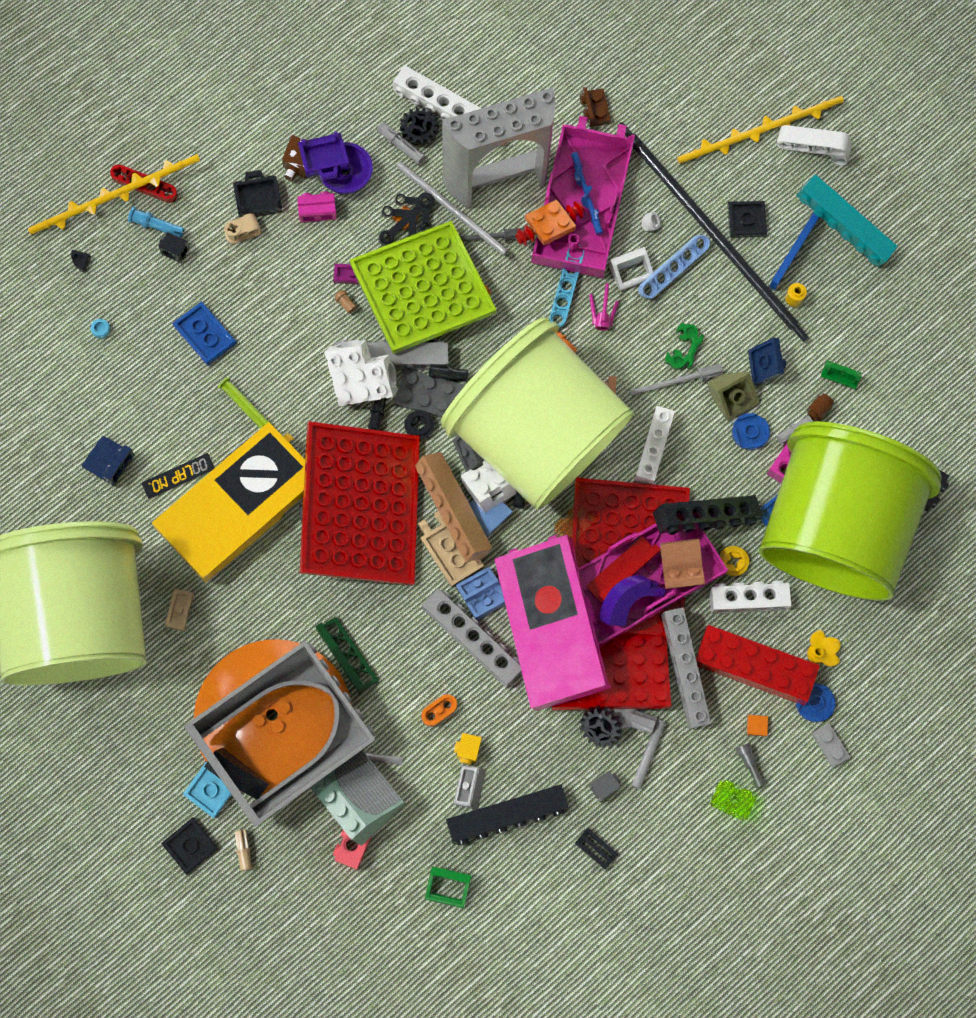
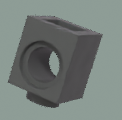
(605, 785)

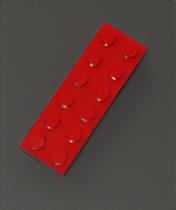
(756, 665)

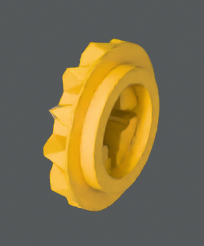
(737, 553)

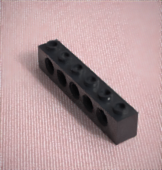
(707, 514)

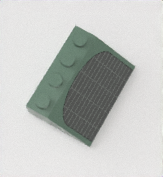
(358, 797)

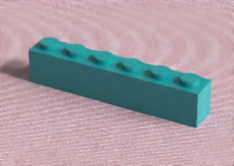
(846, 220)

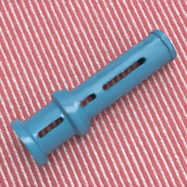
(147, 220)

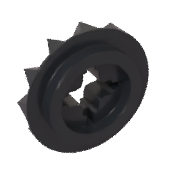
(425, 418)

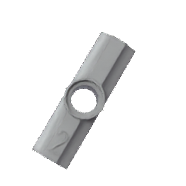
(634, 719)

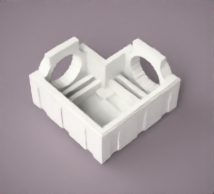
(358, 375)

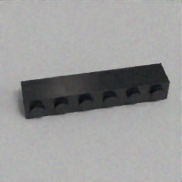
(507, 814)

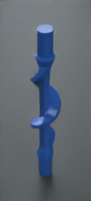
(586, 199)

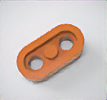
(438, 710)

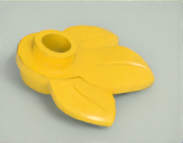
(825, 647)

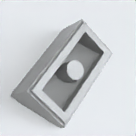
(469, 787)

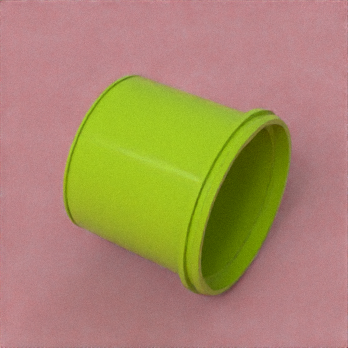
(848, 509)

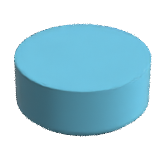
(100, 328)

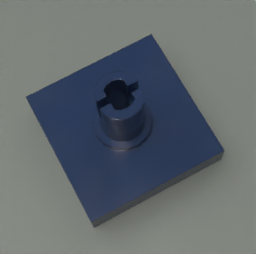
(766, 361)

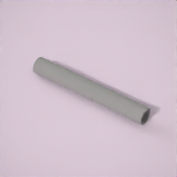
(648, 754)

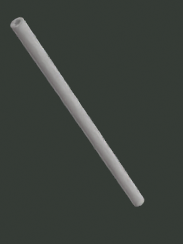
(454, 210)

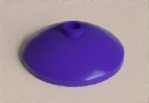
(359, 171)

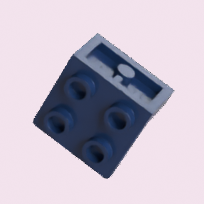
(108, 460)

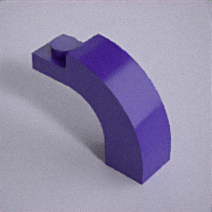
(623, 595)

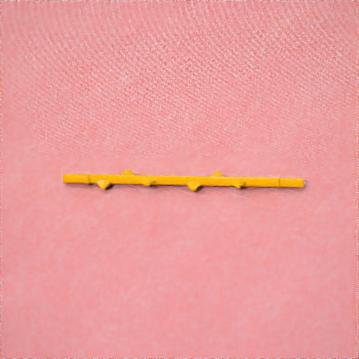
(754, 134)
(105, 195)

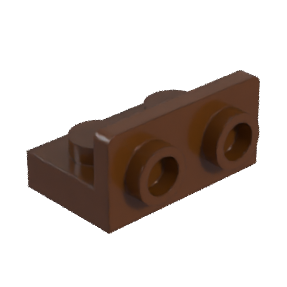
(595, 107)

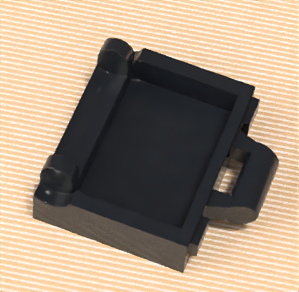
(258, 195)

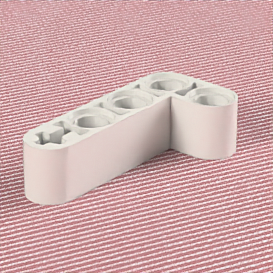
(816, 141)

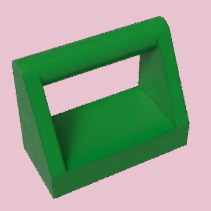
(452, 876)

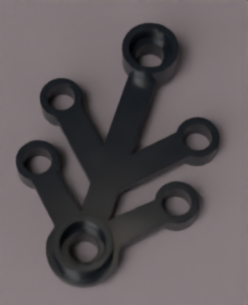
(409, 216)

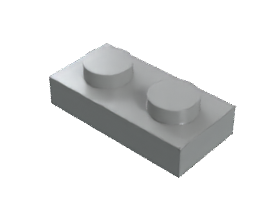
(830, 745)

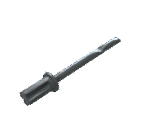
(508, 234)

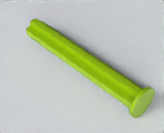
(243, 402)

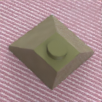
(733, 394)

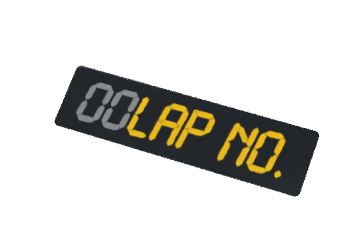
(178, 475)

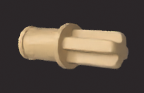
(243, 850)

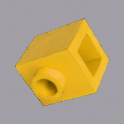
(467, 748)

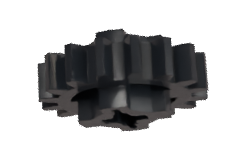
(416, 133)
(601, 726)

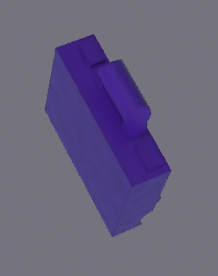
(324, 156)

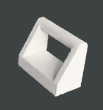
(628, 260)

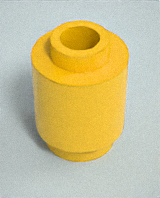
(795, 295)

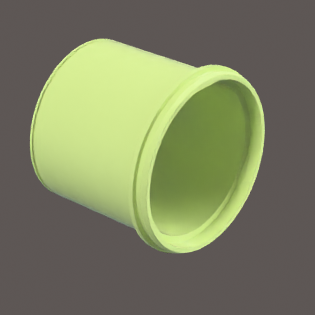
(537, 413)
(70, 603)

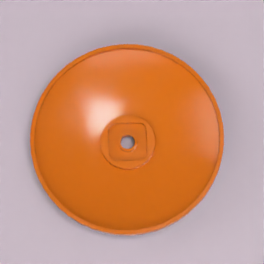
(269, 746)

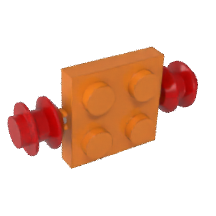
(550, 222)

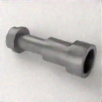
(749, 762)

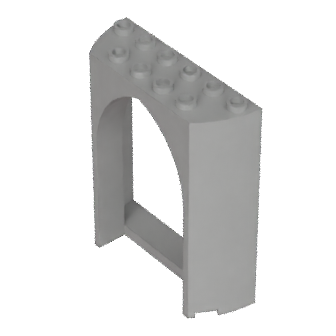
(478, 132)
(295, 668)

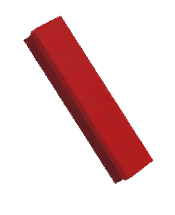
(624, 566)

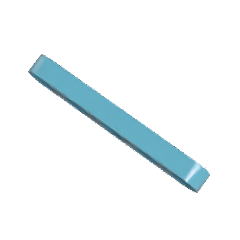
(565, 294)

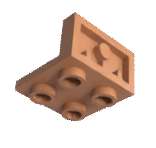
(682, 563)

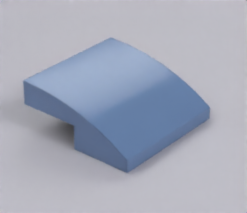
(493, 518)
(482, 593)

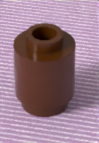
(820, 407)

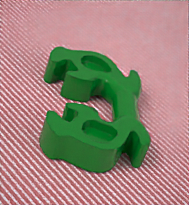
(690, 332)

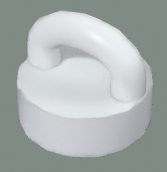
(650, 222)

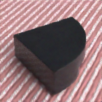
(80, 260)

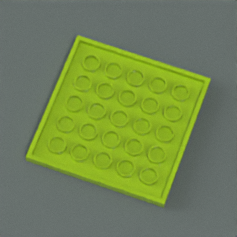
(422, 287)

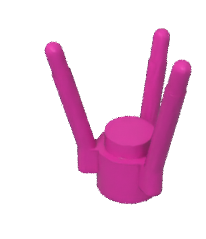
(603, 321)

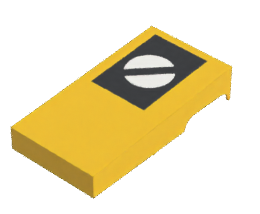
(235, 502)

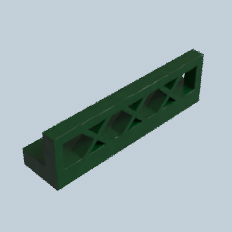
(339, 655)

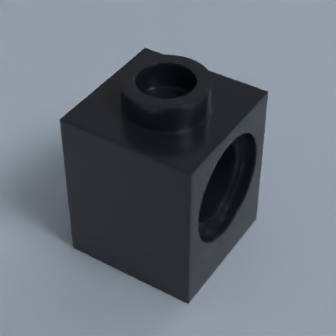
(173, 247)

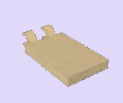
(446, 553)

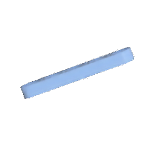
(682, 264)

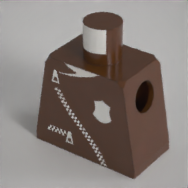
(292, 160)

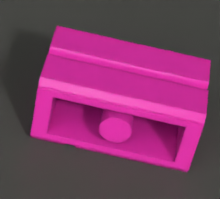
(316, 207)

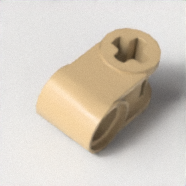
(243, 229)

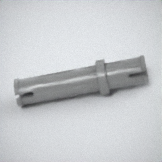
(395, 138)

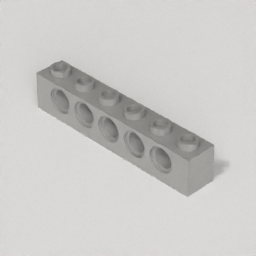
(474, 648)
(685, 668)

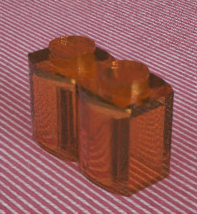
(565, 526)

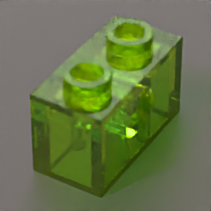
(740, 809)

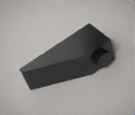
(242, 776)

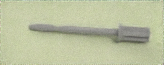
(702, 373)

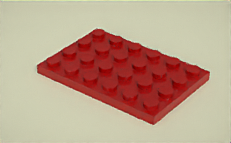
(636, 673)

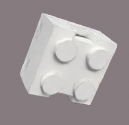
(487, 487)

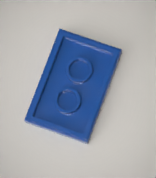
(204, 333)

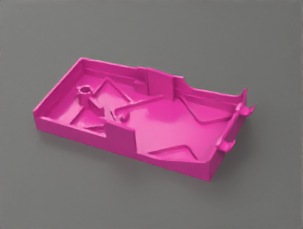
(649, 605)

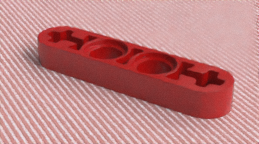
(155, 193)

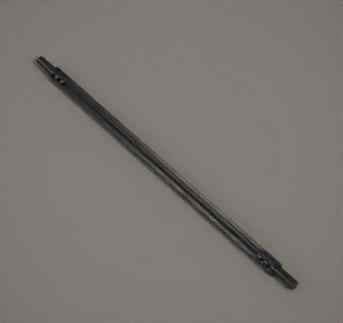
(716, 236)

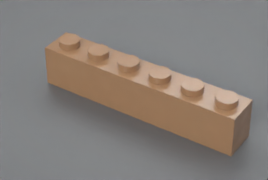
(453, 507)

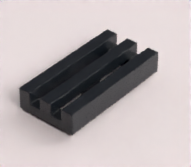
(609, 859)

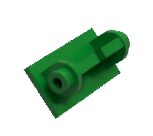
(841, 374)

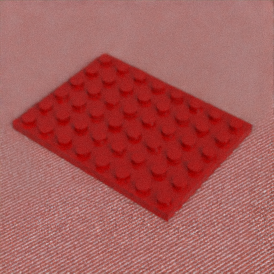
(359, 504)
(620, 512)

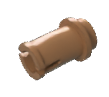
(342, 298)

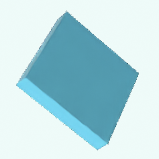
(208, 792)

